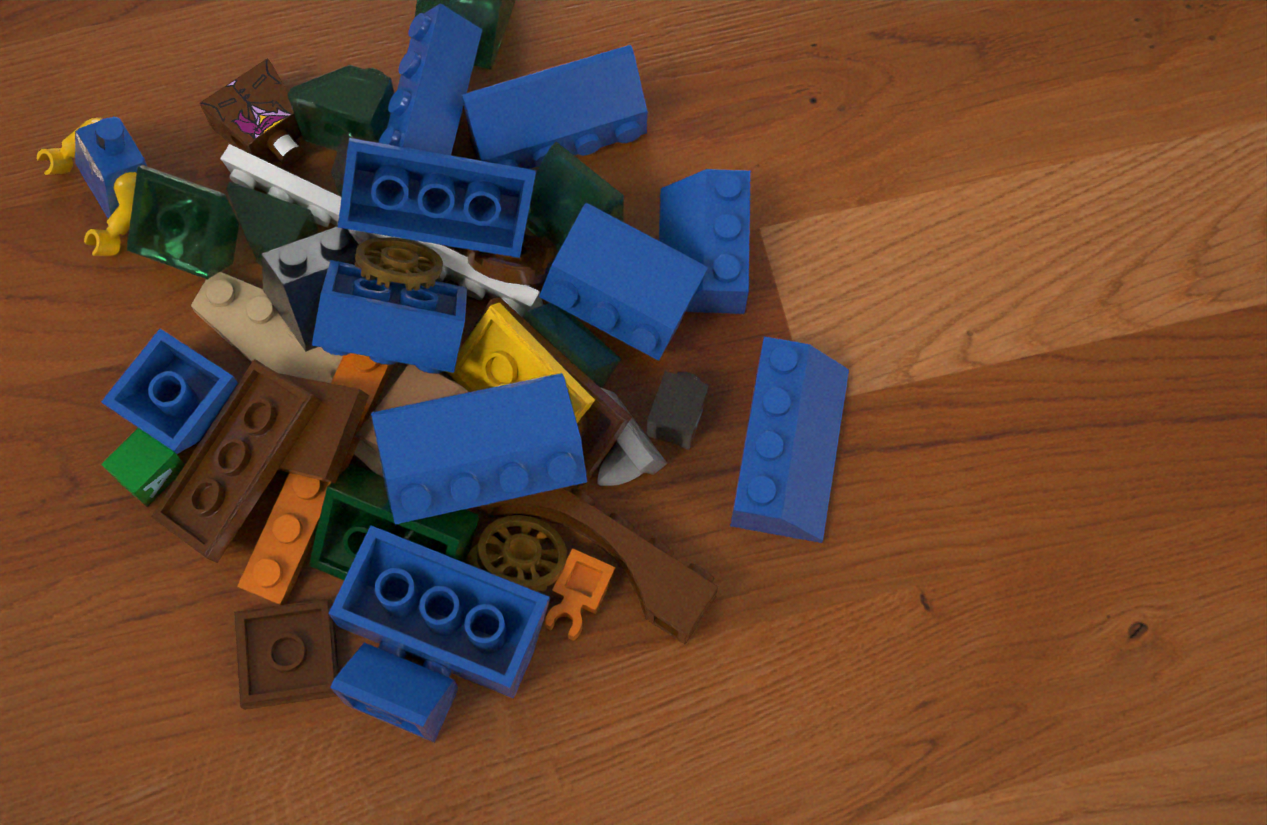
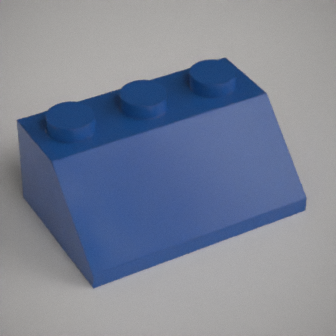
(710, 223)
(622, 281)
(390, 322)

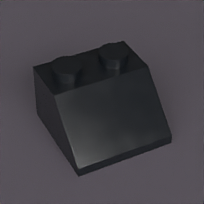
(297, 274)

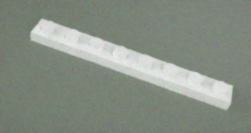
(325, 206)

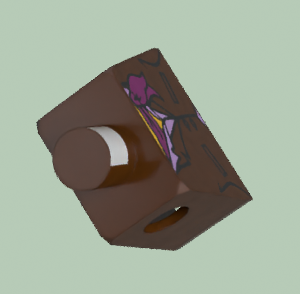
(256, 115)

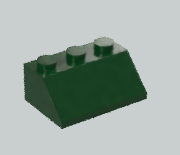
(362, 501)

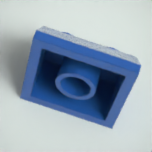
(171, 392)
(397, 690)

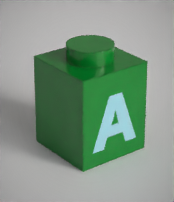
(143, 466)

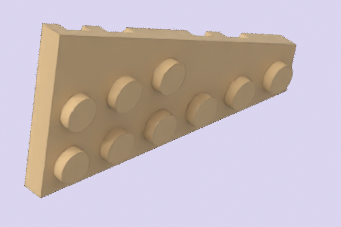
(256, 329)

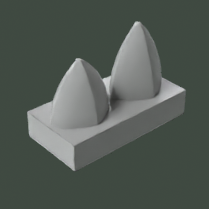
(630, 455)

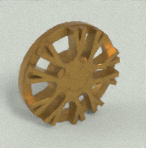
(398, 262)
(522, 552)

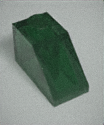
(269, 220)

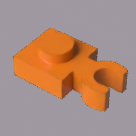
(581, 587)

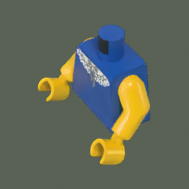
(109, 166)

